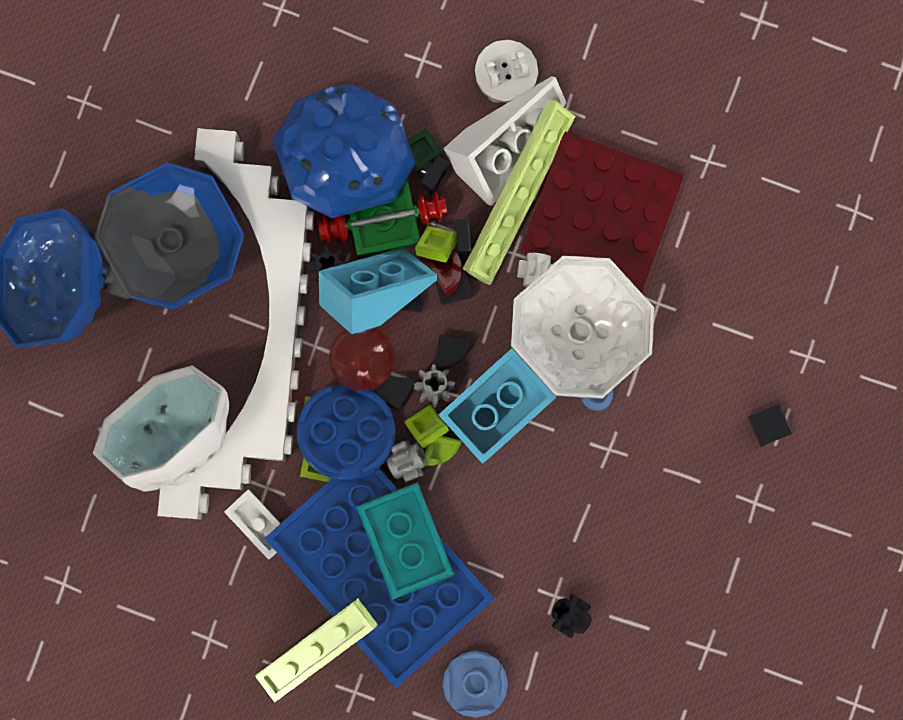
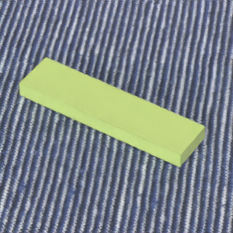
(316, 650)

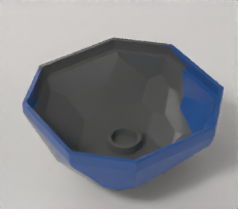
(169, 236)

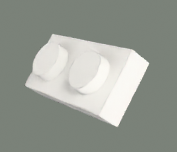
(254, 521)

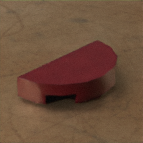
(448, 274)

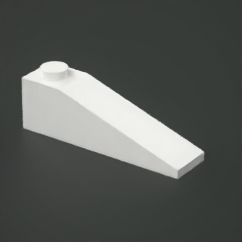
(490, 147)

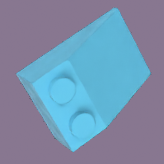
(372, 288)
(497, 406)

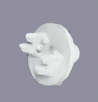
(492, 76)

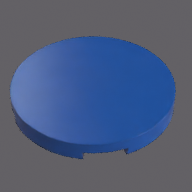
(345, 432)

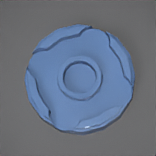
(475, 684)

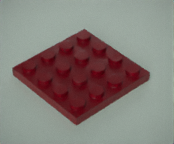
(603, 207)

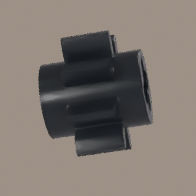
(325, 257)
(571, 615)

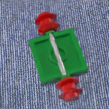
(386, 225)

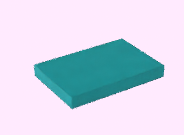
(405, 541)

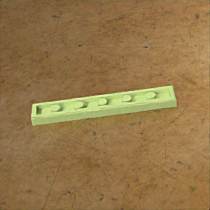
(518, 192)

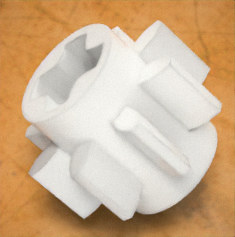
(533, 267)

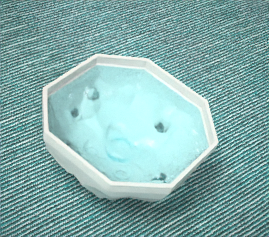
(164, 430)

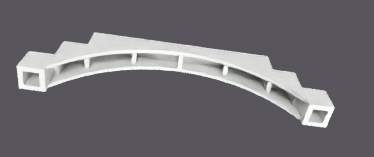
(265, 418)

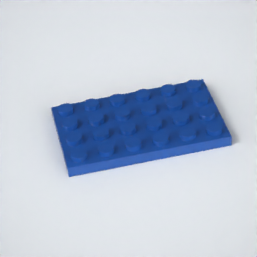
(337, 564)

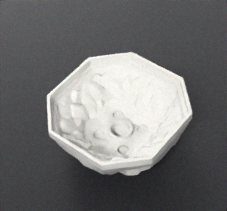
(582, 327)

